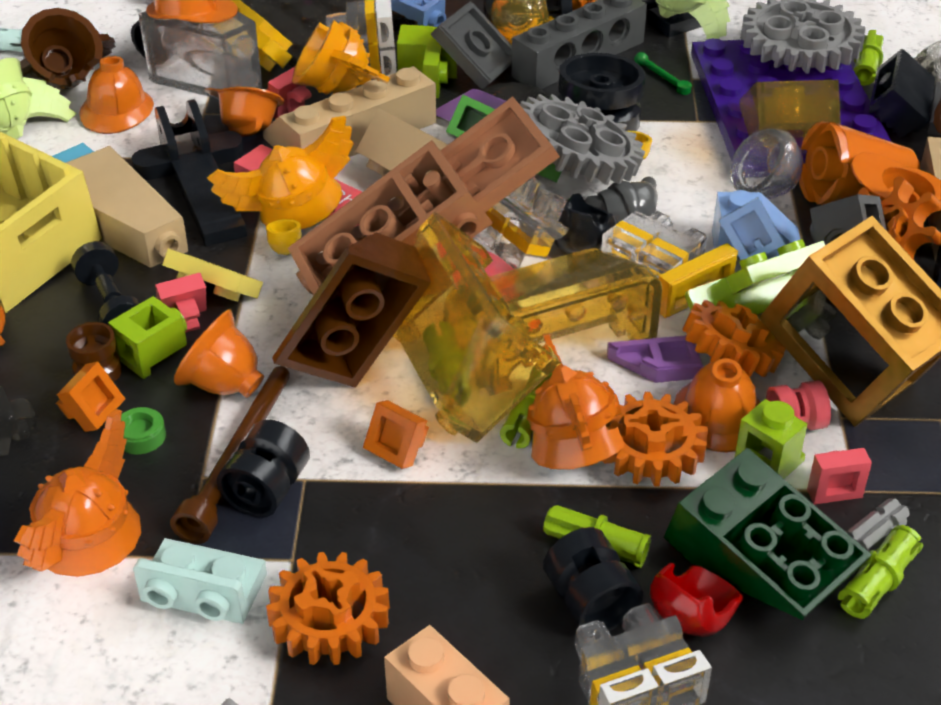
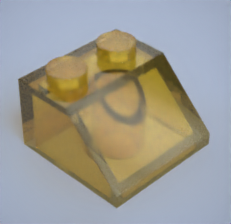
(790, 105)

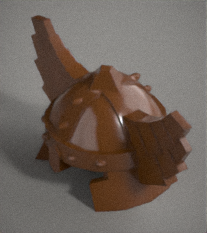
(62, 47)

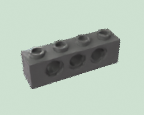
(594, 28)

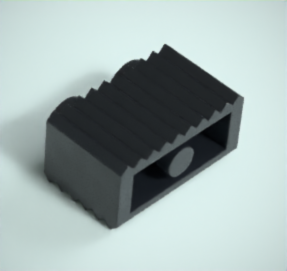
(902, 94)

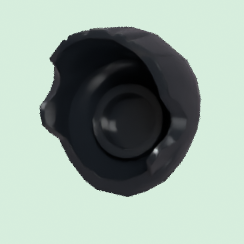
(585, 225)

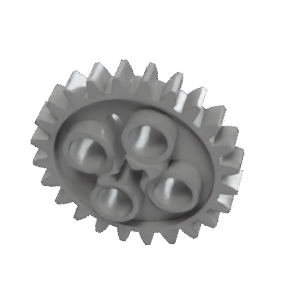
(803, 34)
(586, 139)

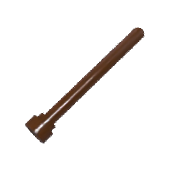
(198, 516)

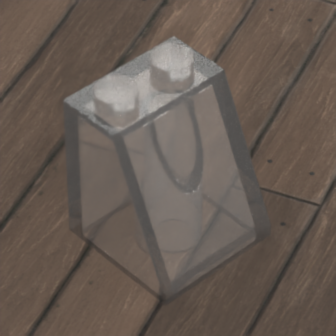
(201, 54)

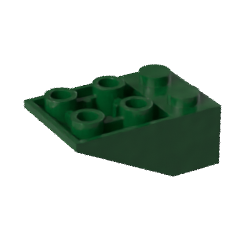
(764, 537)

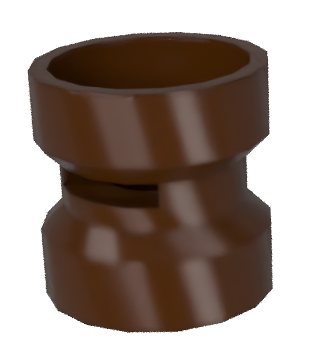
(85, 349)

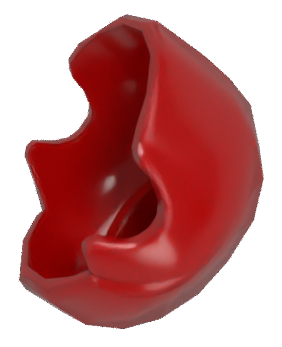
(697, 598)

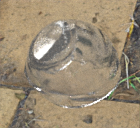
(767, 163)

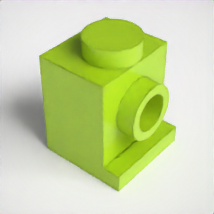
(148, 335)
(777, 429)

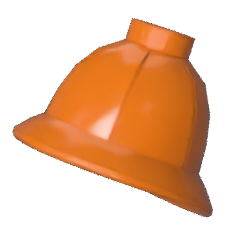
(114, 98)
(221, 361)
(722, 397)

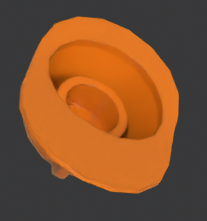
(193, 10)
(246, 108)
(879, 172)

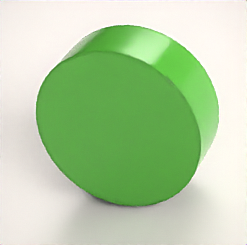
(143, 430)

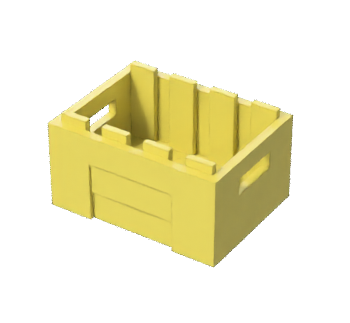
(42, 218)

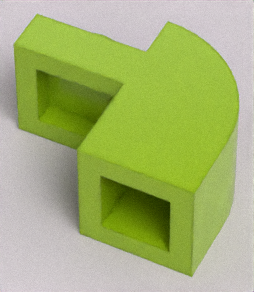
(421, 50)

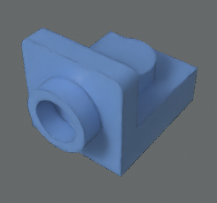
(423, 11)
(752, 230)

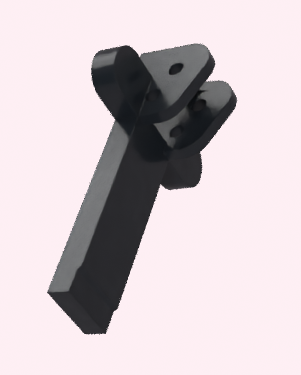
(214, 219)

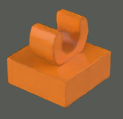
(90, 397)
(395, 434)

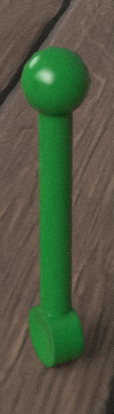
(683, 87)

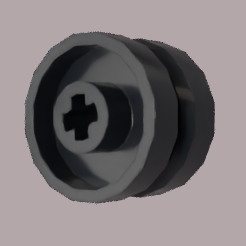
(606, 83)

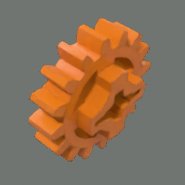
(733, 335)
(658, 439)
(323, 608)

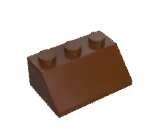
(355, 310)

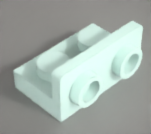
(200, 580)

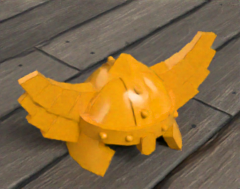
(335, 60)
(291, 180)

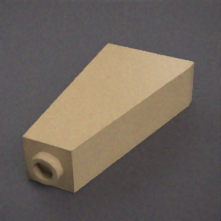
(129, 209)

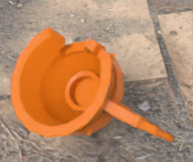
(572, 419)
(83, 513)

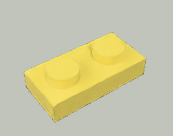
(226, 282)

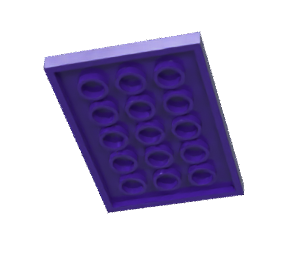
(730, 71)

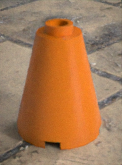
(829, 160)

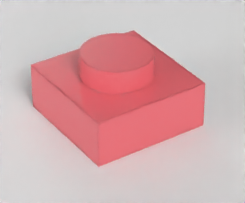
(839, 475)

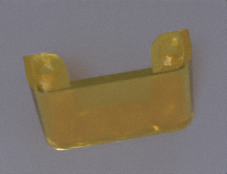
(584, 293)
(466, 337)

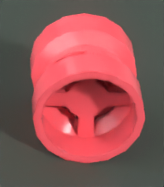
(808, 401)

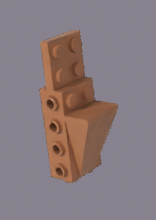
(462, 185)

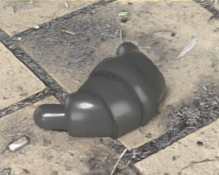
(626, 198)

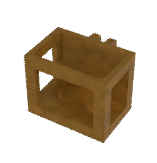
(885, 301)

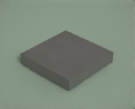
(474, 44)

